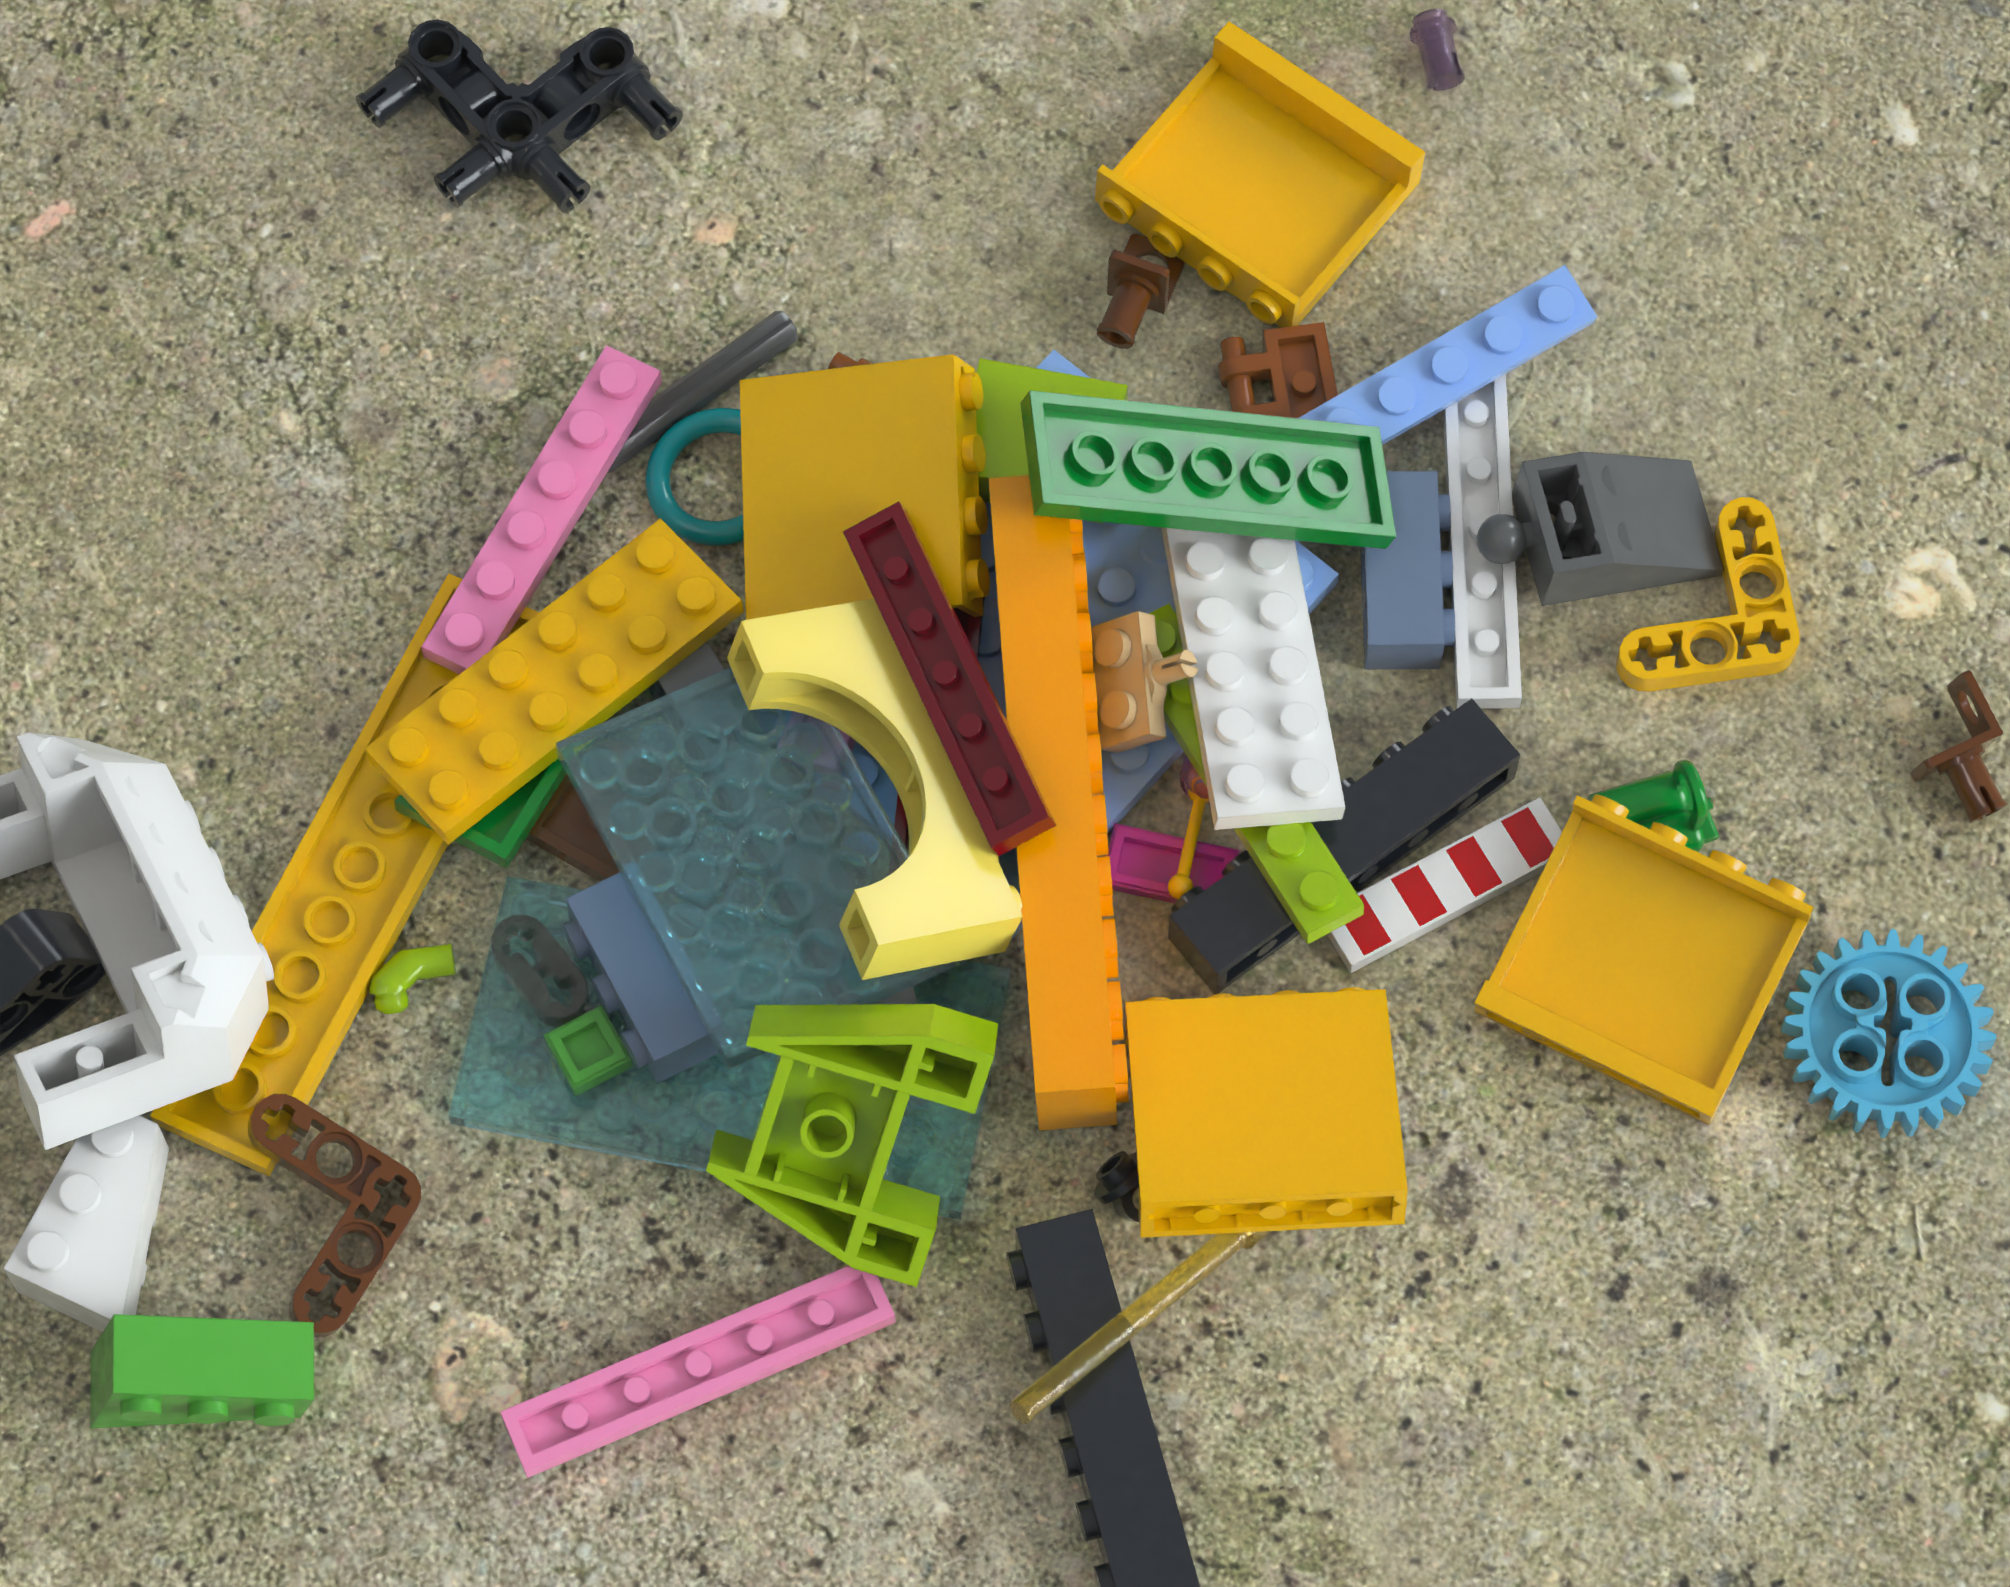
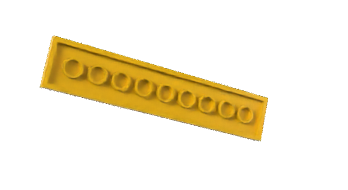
(329, 924)

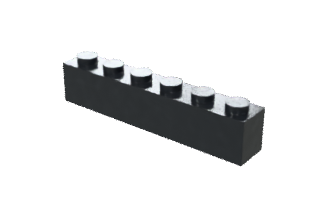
(1385, 819)
(1106, 1412)

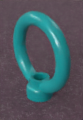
(659, 471)

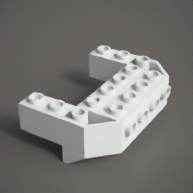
(158, 923)

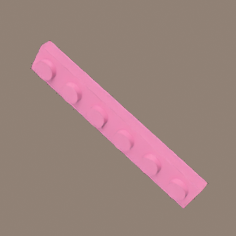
(543, 511)
(696, 1368)

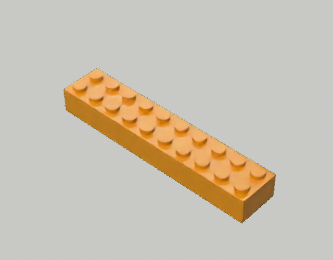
(1060, 876)

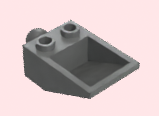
(1615, 529)

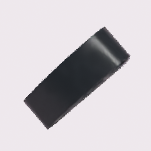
(43, 971)

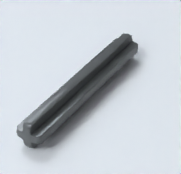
(709, 381)

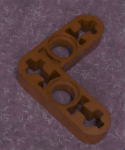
(352, 1190)

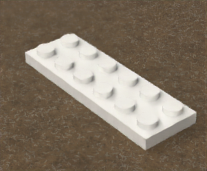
(1256, 679)

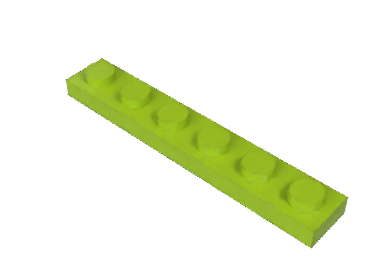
(1287, 854)

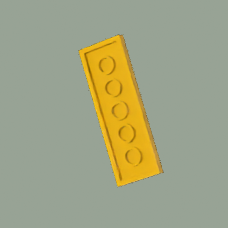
(553, 680)

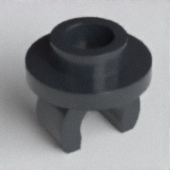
(1118, 1183)

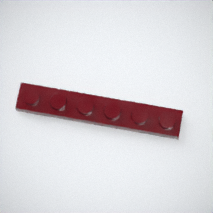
(949, 679)

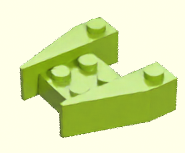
(837, 1117)

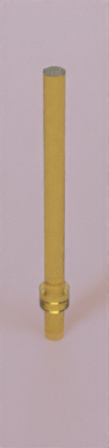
(1130, 1322)

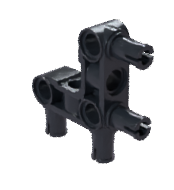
(549, 110)

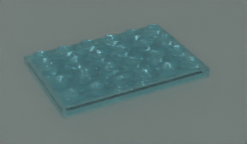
(740, 849)

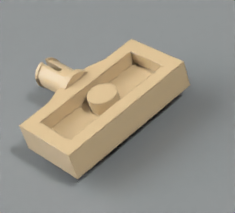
(1133, 681)

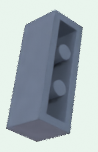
(1405, 581)
(636, 979)

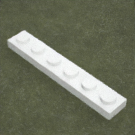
(1481, 590)

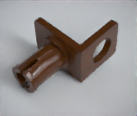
(1135, 288)
(1964, 761)

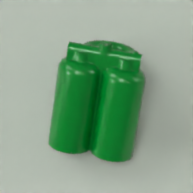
(1671, 799)

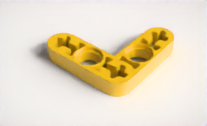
(1747, 617)

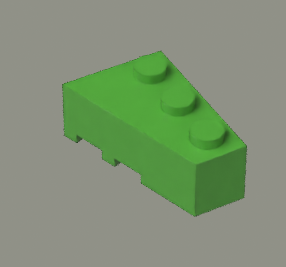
(200, 1371)

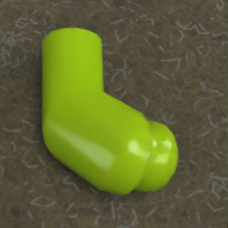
(404, 969)

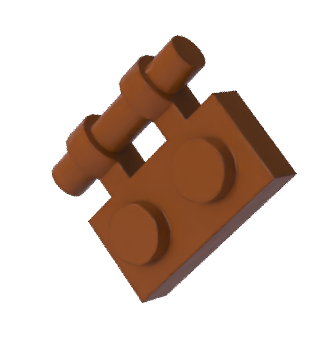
(1293, 361)

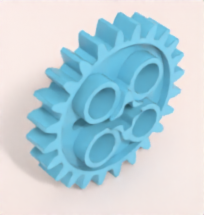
(1830, 1026)

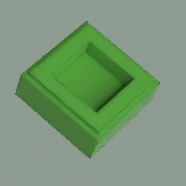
(588, 1050)

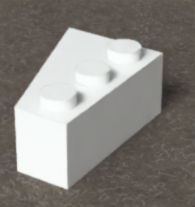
(95, 1225)

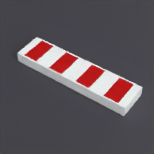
(1448, 884)

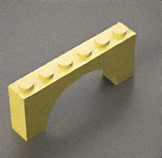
(846, 670)

